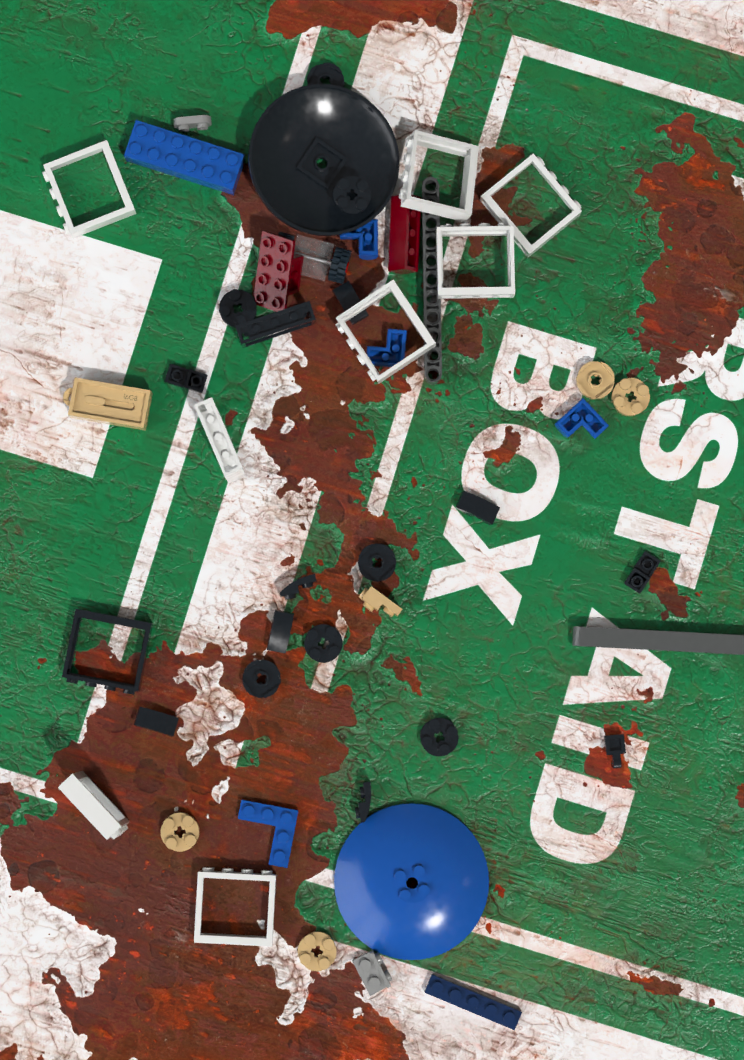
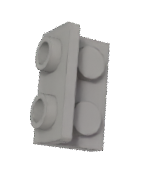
(371, 972)

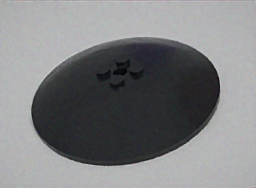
(329, 126)

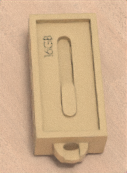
(108, 403)

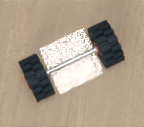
(318, 258)

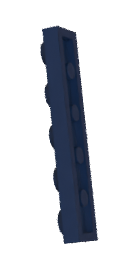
(473, 1001)

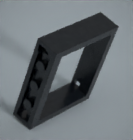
(275, 324)
(93, 681)

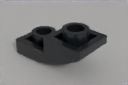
(347, 298)
(185, 378)
(478, 507)
(642, 571)
(292, 589)
(280, 631)
(156, 721)
(363, 809)

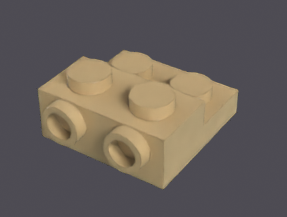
(374, 600)

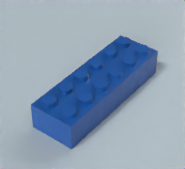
(184, 157)

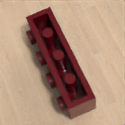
(403, 238)

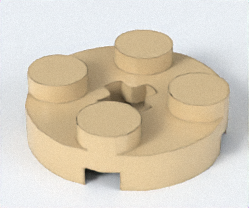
(595, 369)
(621, 402)
(188, 839)
(326, 945)

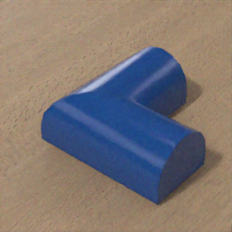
(367, 239)
(392, 353)
(582, 415)

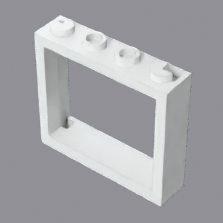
(446, 145)
(501, 217)
(99, 222)
(482, 229)
(365, 303)
(220, 440)
(94, 805)
(245, 874)

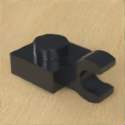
(615, 746)

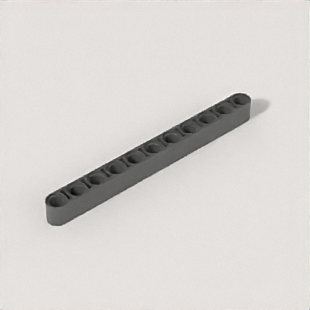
(428, 290)
(658, 640)

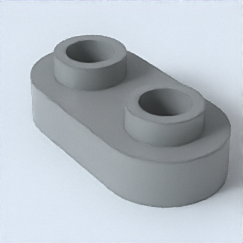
(185, 123)

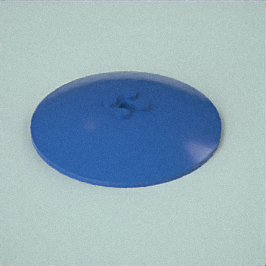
(406, 844)

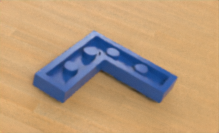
(277, 816)

